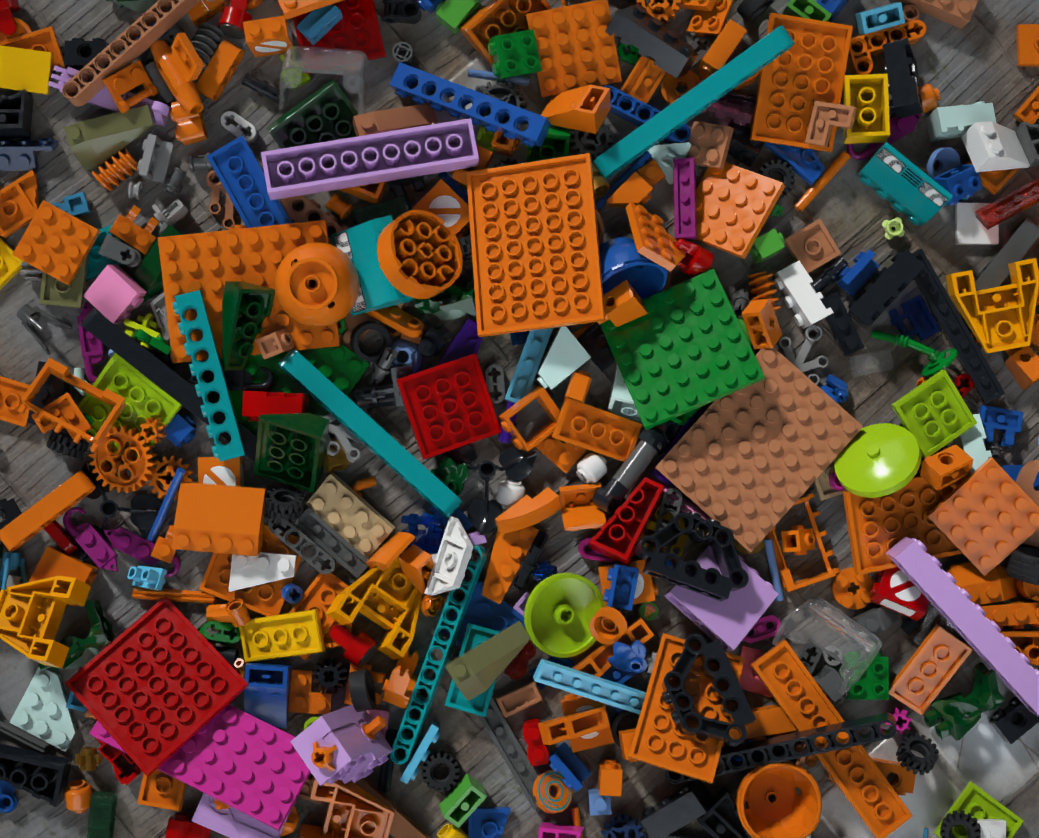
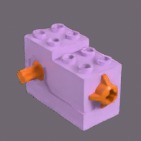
(343, 745)
(236, 824)

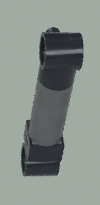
(651, 443)

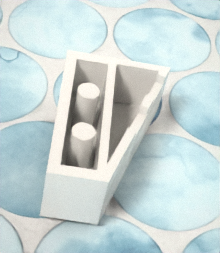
(801, 295)

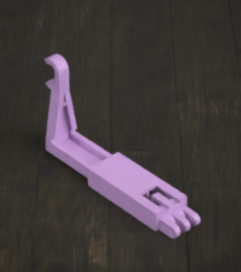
(104, 100)

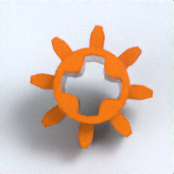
(153, 433)

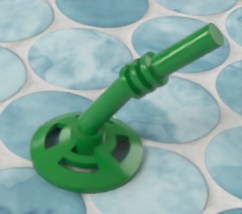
(936, 360)

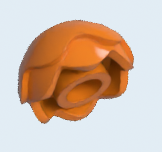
(431, 604)

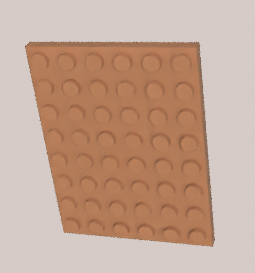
(759, 449)

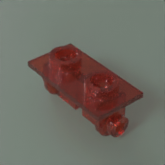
(518, 666)

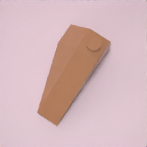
(394, 119)

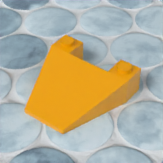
(1002, 314)
(385, 599)
(33, 614)

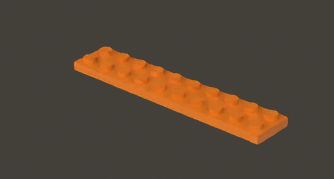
(848, 767)

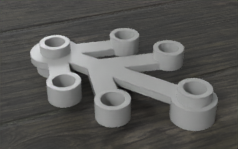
(798, 362)
(342, 435)

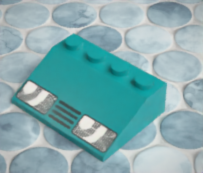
(903, 185)
(361, 247)

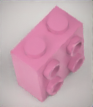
(115, 294)

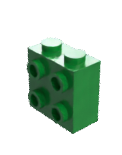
(514, 55)
(874, 681)

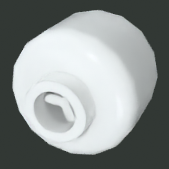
(591, 468)
(509, 492)

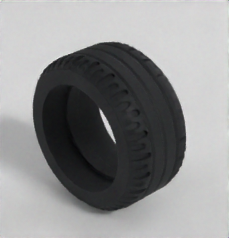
(1024, 564)

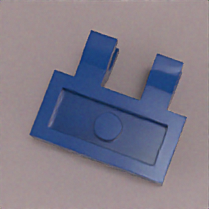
(1000, 419)

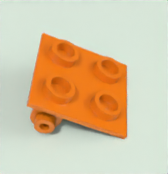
(710, 21)

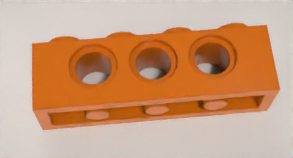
(903, 780)

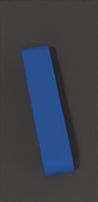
(637, 107)

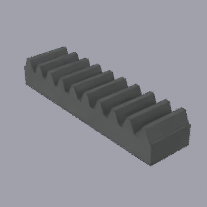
(332, 542)

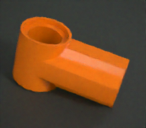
(232, 612)

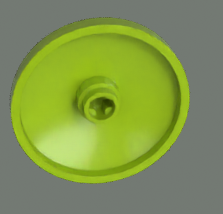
(878, 460)
(560, 614)

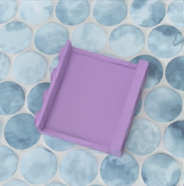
(732, 617)

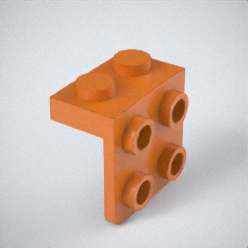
(578, 507)

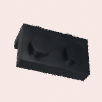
(741, 146)

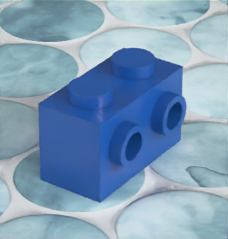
(960, 182)

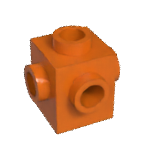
(798, 540)

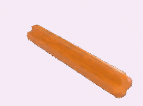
(173, 595)

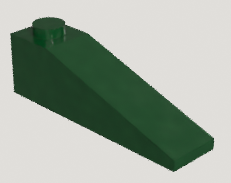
(149, 272)

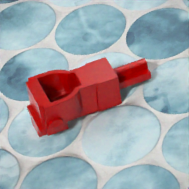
(112, 755)

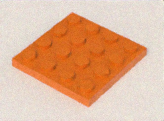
(574, 47)
(734, 207)
(987, 516)
(260, 598)

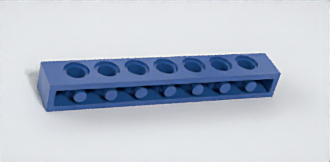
(406, 76)

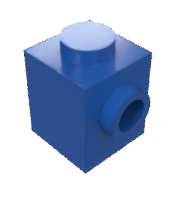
(181, 430)

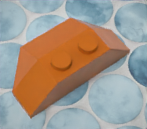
(983, 589)

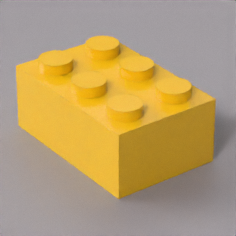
(871, 99)

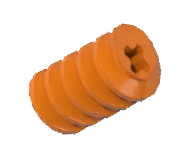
(116, 170)
(762, 288)

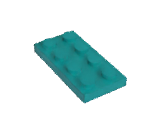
(478, 705)

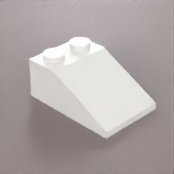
(994, 147)

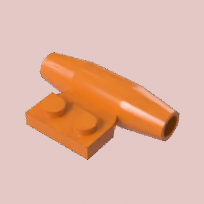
(179, 68)

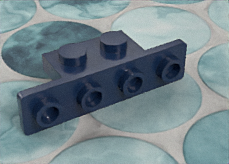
(21, 154)

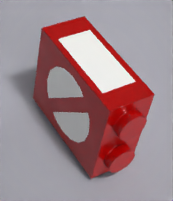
(898, 594)

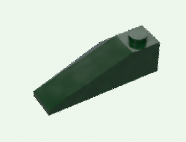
(242, 316)

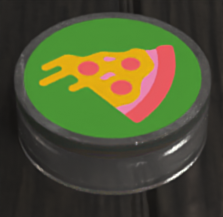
(648, 611)

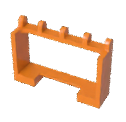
(62, 372)
(784, 572)

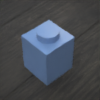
(598, 803)

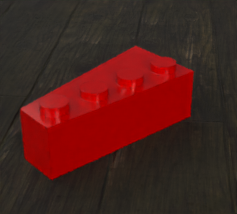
(629, 522)

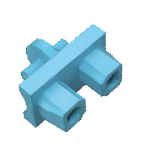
(147, 577)

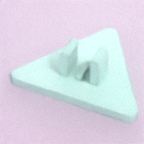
(666, 153)

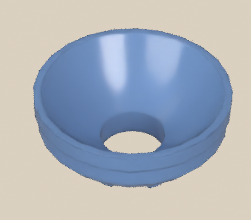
(947, 158)
(412, 349)

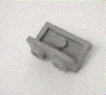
(155, 159)

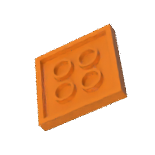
(56, 242)

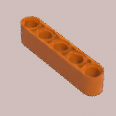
(46, 510)

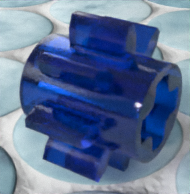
(543, 571)

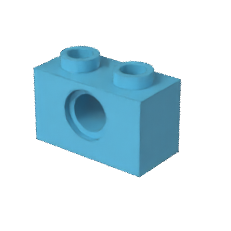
(880, 18)

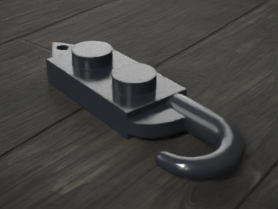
(240, 380)

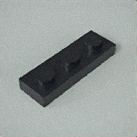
(842, 325)

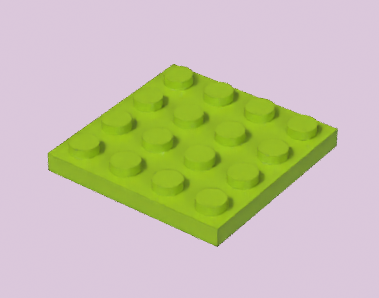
(141, 395)

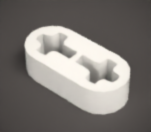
(242, 123)

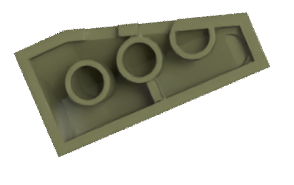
(102, 137)
(482, 665)

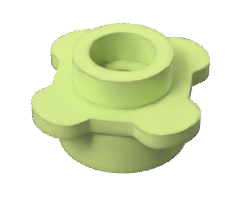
(897, 223)

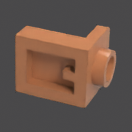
(275, 343)

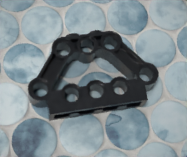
(724, 553)
(706, 726)

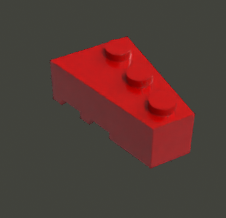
(261, 403)

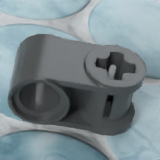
(118, 251)

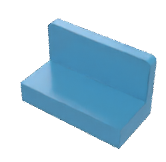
(319, 23)

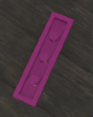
(685, 198)

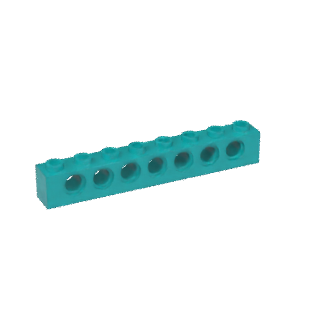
(195, 301)

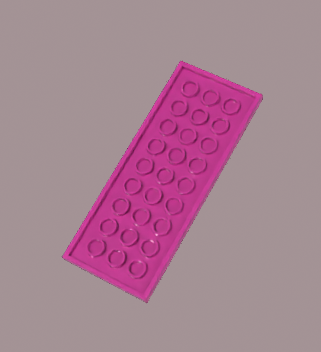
(238, 764)

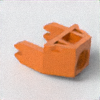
(402, 681)

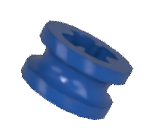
(295, 598)

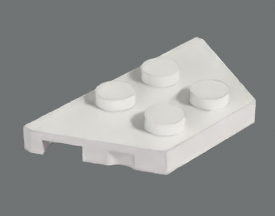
(450, 560)

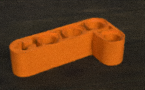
(882, 37)

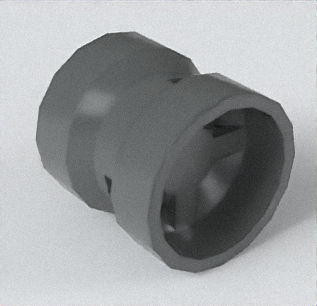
(404, 57)

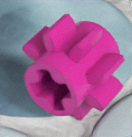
(903, 724)

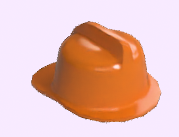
(607, 625)

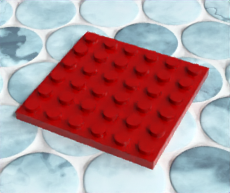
(156, 685)

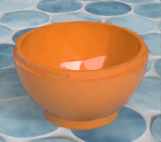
(335, 280)
(789, 813)

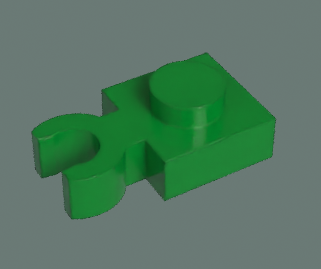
(158, 344)

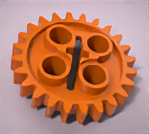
(139, 467)

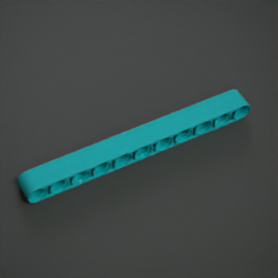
(694, 102)
(369, 433)
(438, 665)

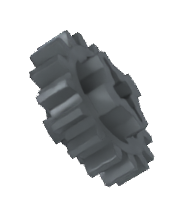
(595, 145)

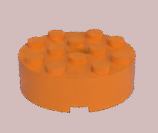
(419, 254)

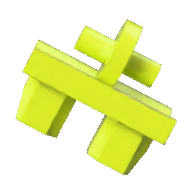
(147, 322)

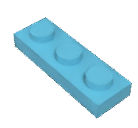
(421, 753)

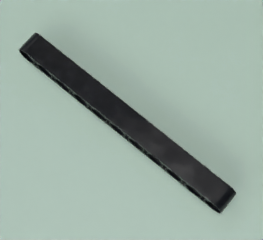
(159, 373)
(792, 751)

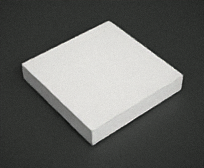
(969, 229)

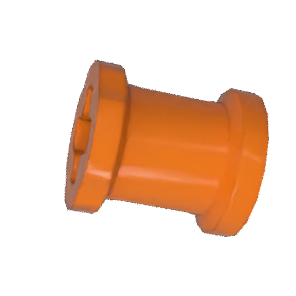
(339, 206)

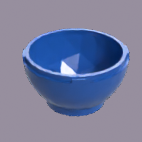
(623, 262)

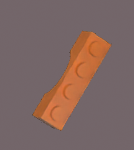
(597, 661)

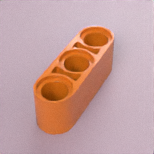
(219, 70)

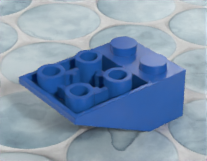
(268, 692)

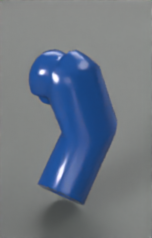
(840, 388)

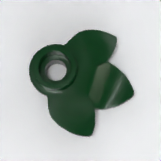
(451, 473)

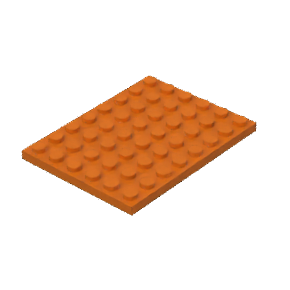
(535, 246)
(237, 255)

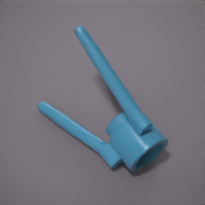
(11, 562)

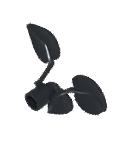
(517, 467)
(144, 508)

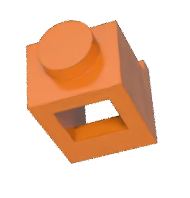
(505, 146)

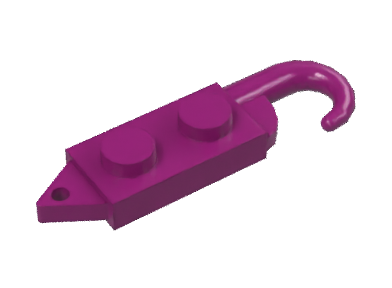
(898, 129)
(91, 347)
(91, 542)
(138, 547)

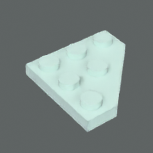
(45, 711)

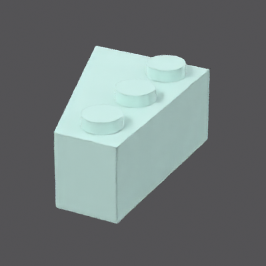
(955, 120)
(973, 444)

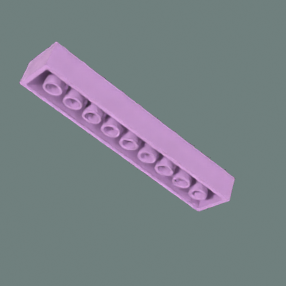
(370, 159)
(968, 620)

